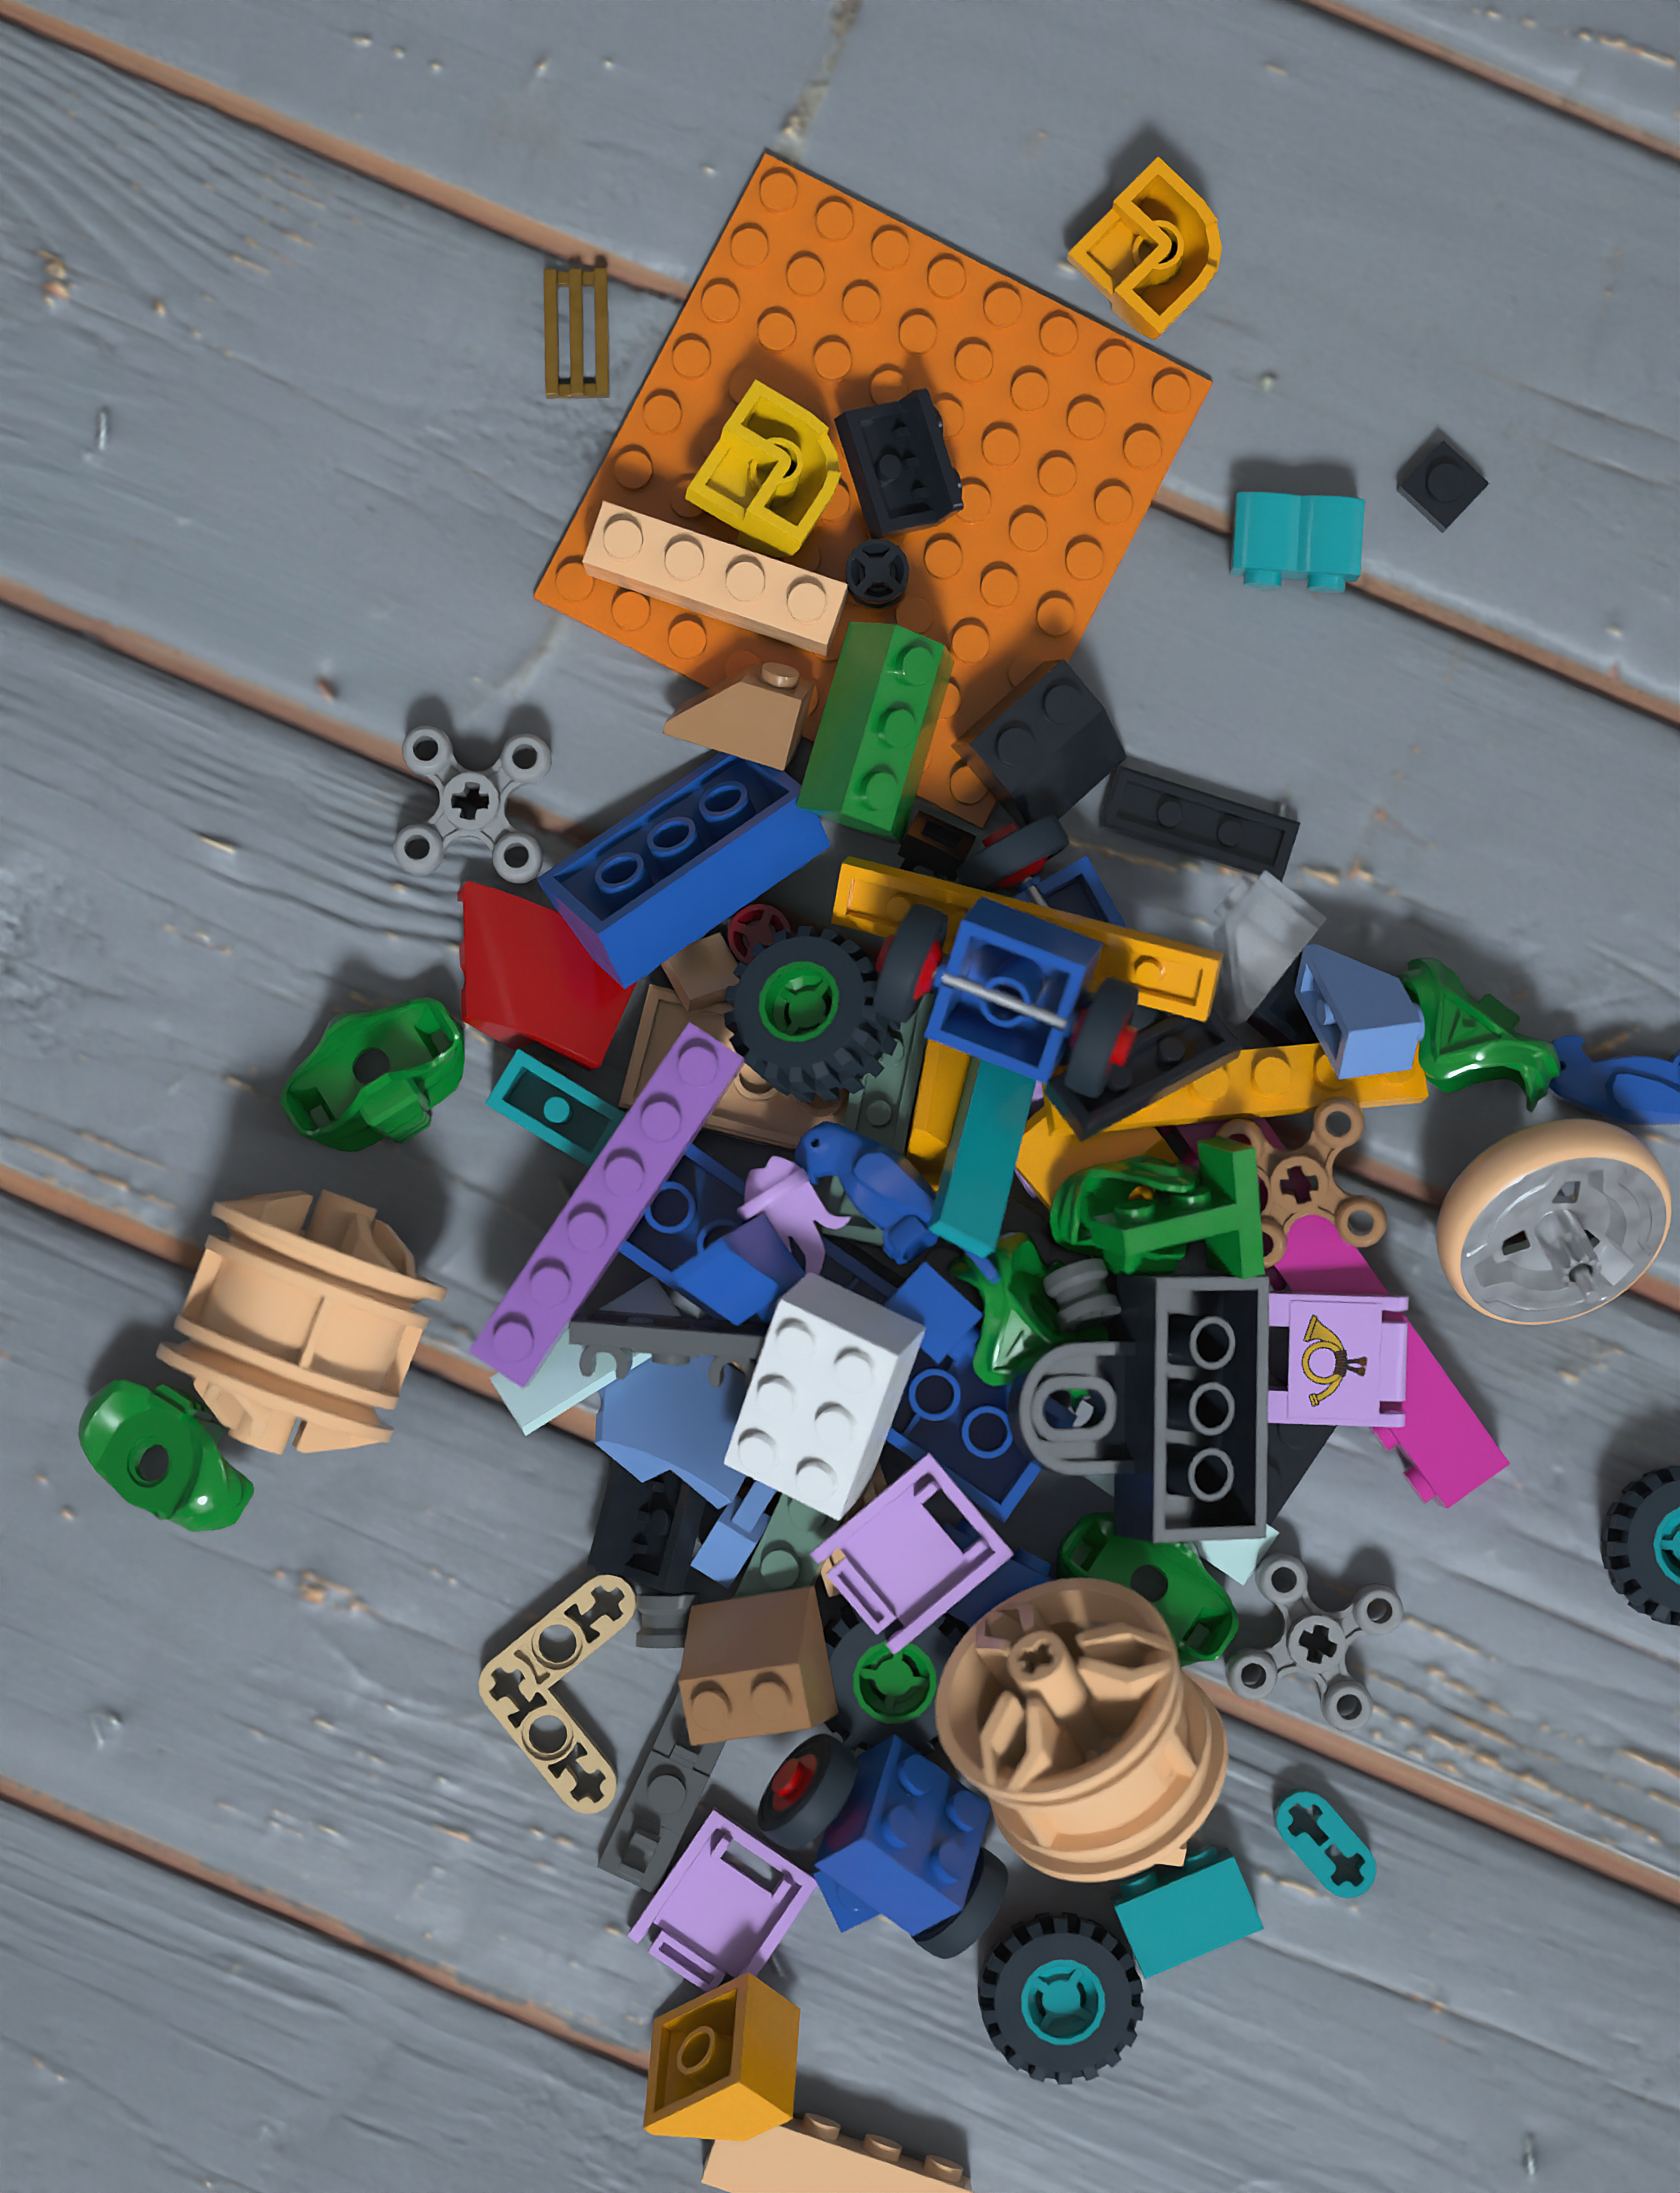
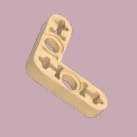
(542, 1673)

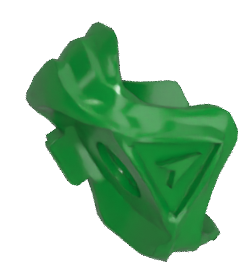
(1473, 1040)
(425, 1068)
(1096, 1192)
(1018, 1311)
(199, 1483)
(1193, 1604)

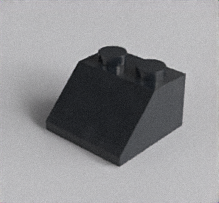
(1042, 744)

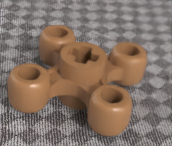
(1316, 1159)

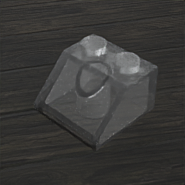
(1260, 938)

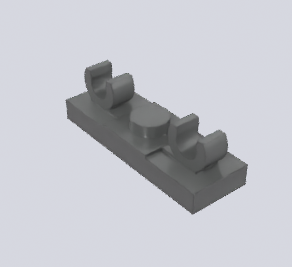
(668, 1340)
(660, 1804)

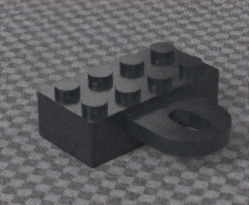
(1172, 1407)

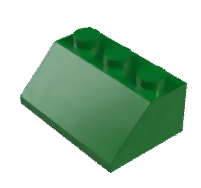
(876, 729)

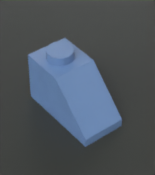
(1358, 1014)

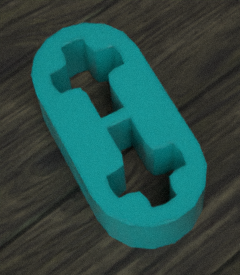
(1313, 1852)

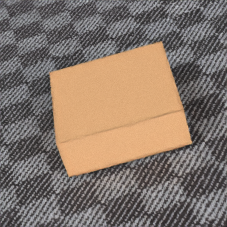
(702, 972)

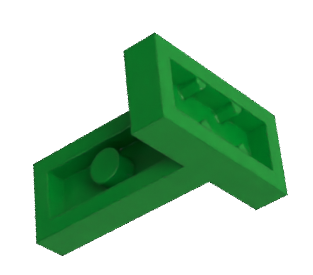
(1220, 1210)

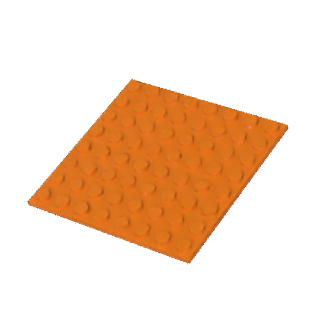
(851, 310)

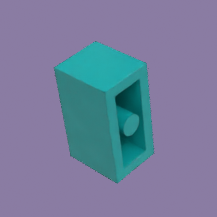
(554, 1108)
(1185, 1910)

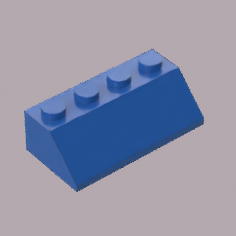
(683, 864)

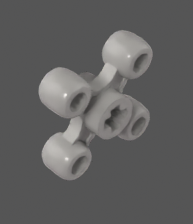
(455, 784)
(1326, 1667)

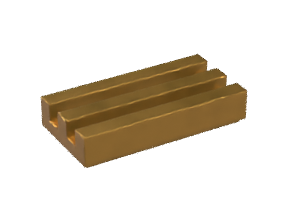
(575, 280)

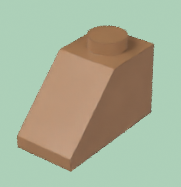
(748, 715)

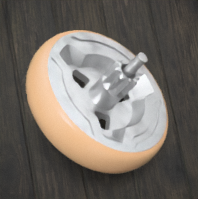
(1556, 1270)

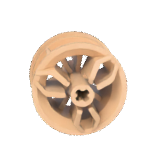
(301, 1321)
(1082, 1729)

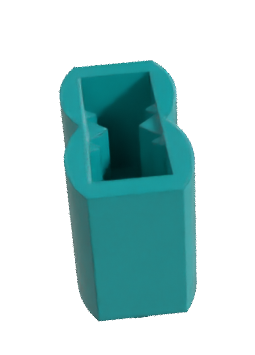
(1297, 539)

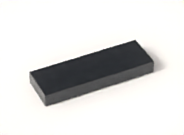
(1198, 824)
(1159, 1064)

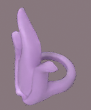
(791, 1207)

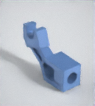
(734, 1535)

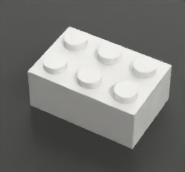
(824, 1395)

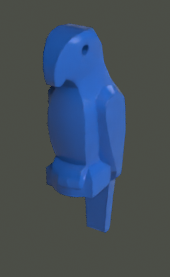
(1618, 1087)
(880, 1187)

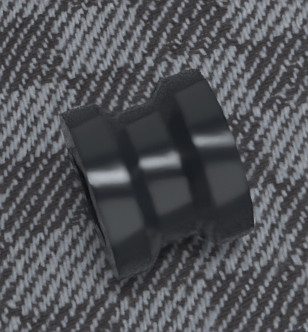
(876, 557)

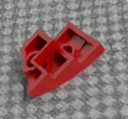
(534, 978)

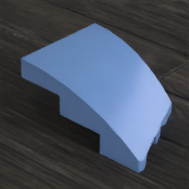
(676, 1422)

